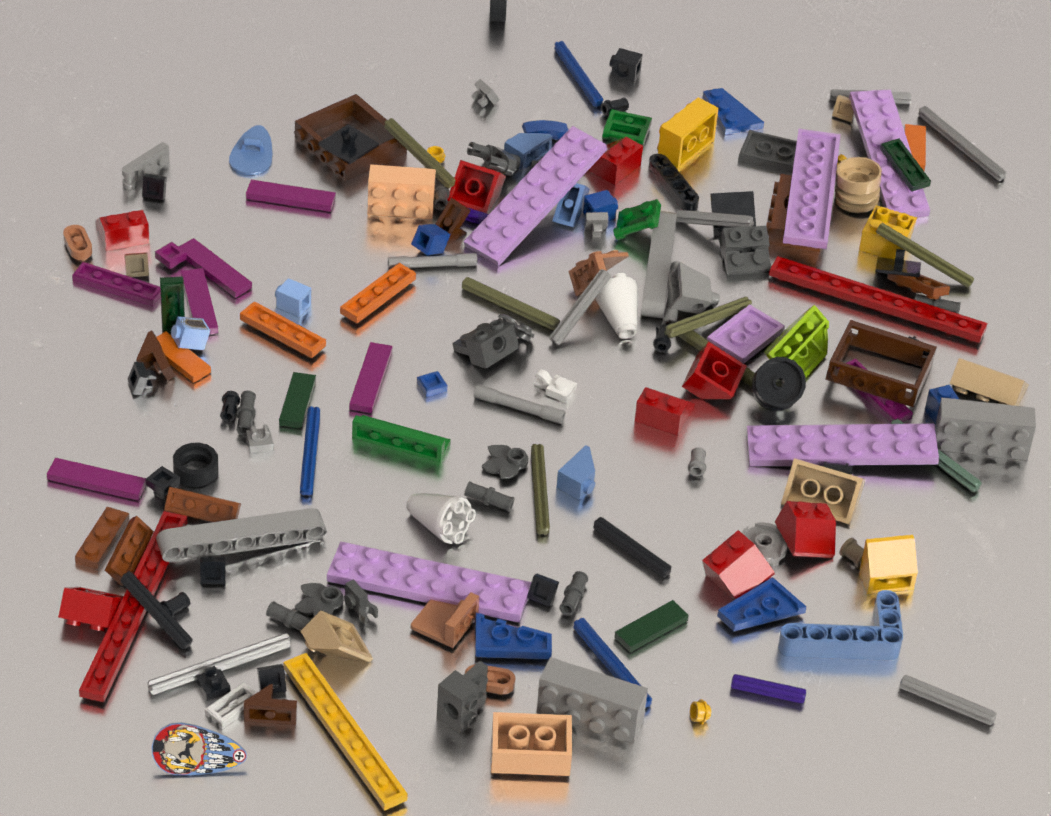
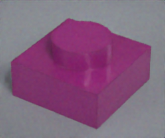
(170, 255)

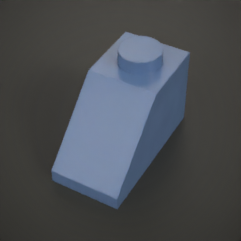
(529, 147)
(571, 206)
(577, 475)

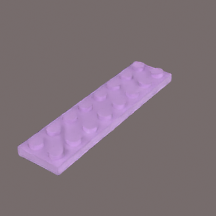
(878, 124)
(812, 189)
(535, 195)
(843, 444)
(427, 580)

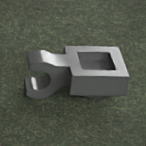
(357, 599)

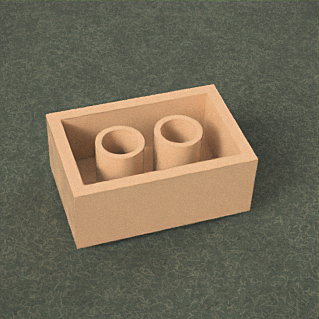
(401, 191)
(531, 744)

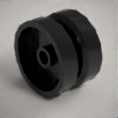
(774, 371)

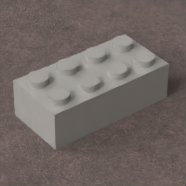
(985, 428)
(592, 699)

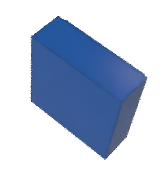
(432, 384)

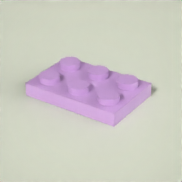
(746, 333)

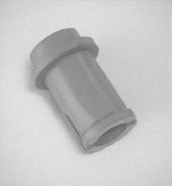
(697, 464)

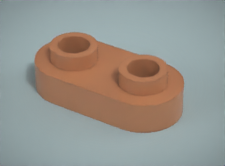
(77, 242)
(499, 680)

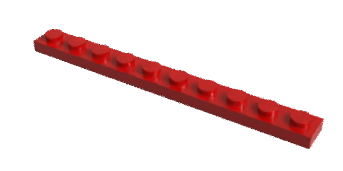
(878, 299)
(127, 617)

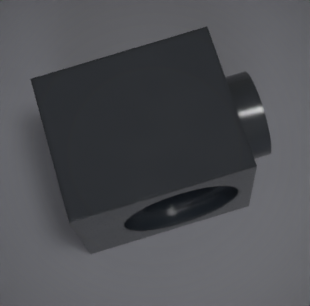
(626, 64)

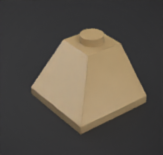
(335, 638)

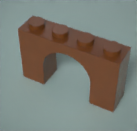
(778, 215)

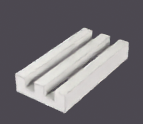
(235, 708)

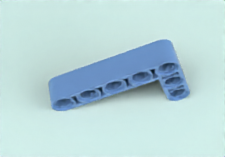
(849, 641)

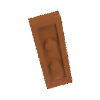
(922, 284)
(201, 505)
(102, 538)
(129, 549)

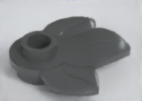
(522, 330)
(505, 461)
(319, 598)

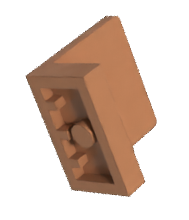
(587, 269)
(445, 620)

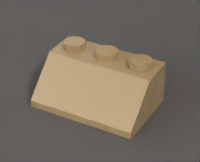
(987, 383)
(824, 485)

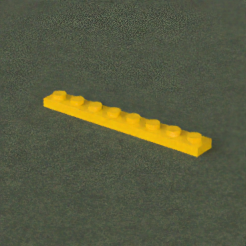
(345, 731)

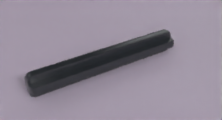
(632, 547)
(156, 610)

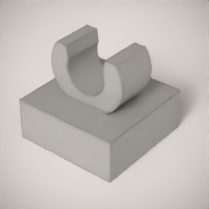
(485, 93)
(596, 223)
(259, 439)

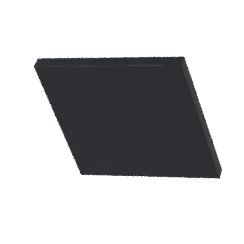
(348, 144)
(732, 203)
(898, 265)

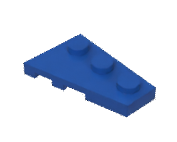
(732, 115)
(760, 606)
(501, 640)

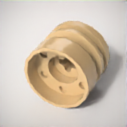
(857, 184)

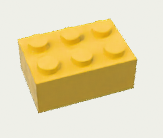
(688, 132)

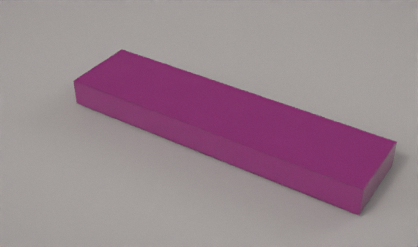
(290, 195)
(216, 268)
(117, 284)
(199, 297)
(370, 377)
(888, 409)
(96, 479)

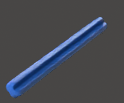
(578, 73)
(310, 451)
(605, 654)

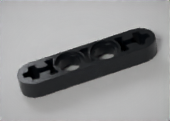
(687, 198)

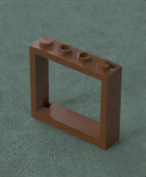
(352, 106)
(885, 344)

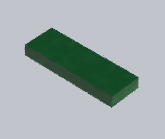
(905, 164)
(171, 301)
(297, 400)
(651, 626)

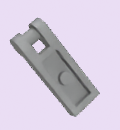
(146, 163)

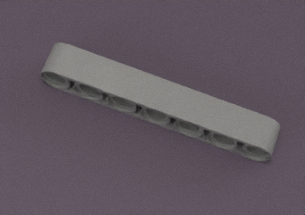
(659, 266)
(241, 535)

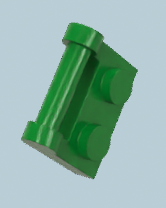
(627, 123)
(637, 218)

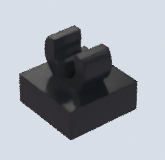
(154, 186)
(139, 378)
(161, 481)
(213, 570)
(543, 589)
(272, 675)
(213, 683)

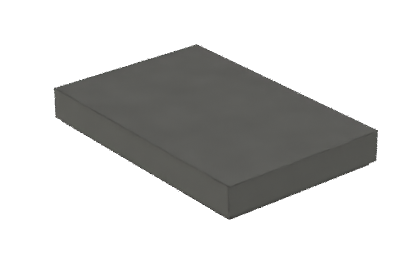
(768, 151)

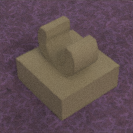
(136, 264)

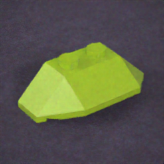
(803, 340)

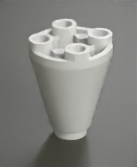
(620, 304)
(442, 515)

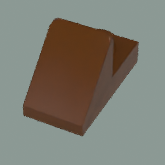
(452, 219)
(153, 354)
(265, 709)

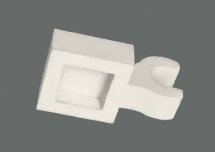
(556, 387)

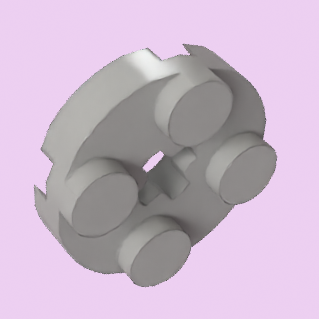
(776, 546)

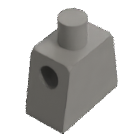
(690, 290)

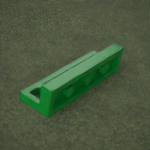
(400, 438)

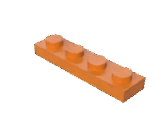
(378, 293)
(283, 329)

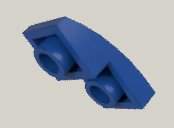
(555, 128)

